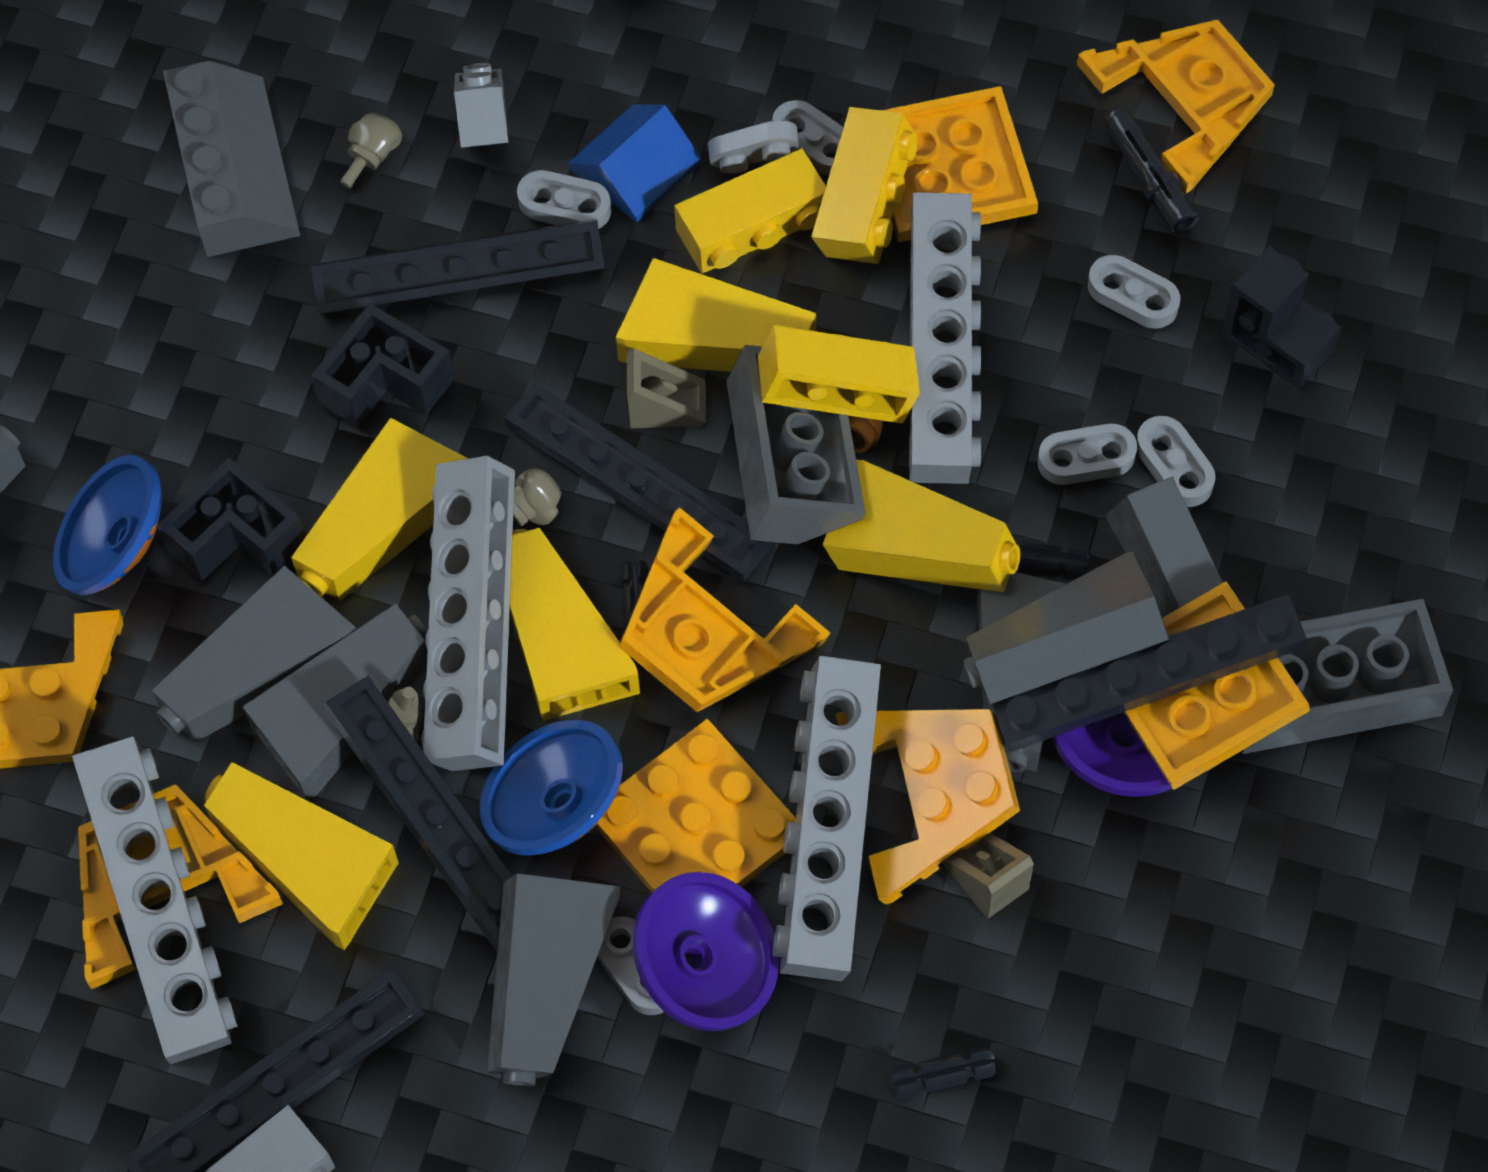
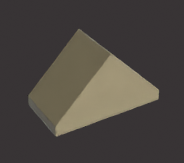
(663, 394)
(991, 873)

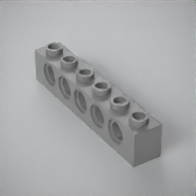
(938, 220)
(469, 614)
(853, 689)
(102, 776)

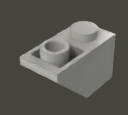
(480, 105)

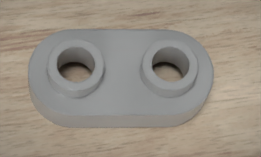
(819, 132)
(752, 144)
(566, 198)
(1136, 290)
(1084, 452)
(1181, 460)
(622, 969)

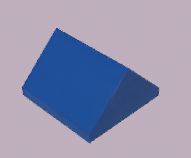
(638, 158)

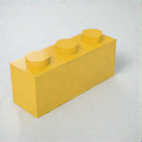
(865, 185)
(750, 211)
(838, 374)

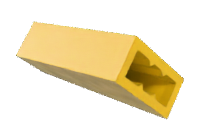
(700, 319)
(374, 512)
(922, 537)
(562, 636)
(306, 852)

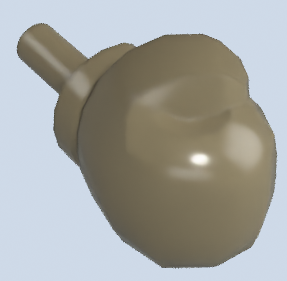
(371, 141)
(535, 497)
(409, 711)

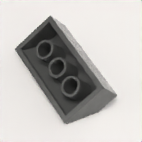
(230, 157)
(792, 462)
(1365, 674)

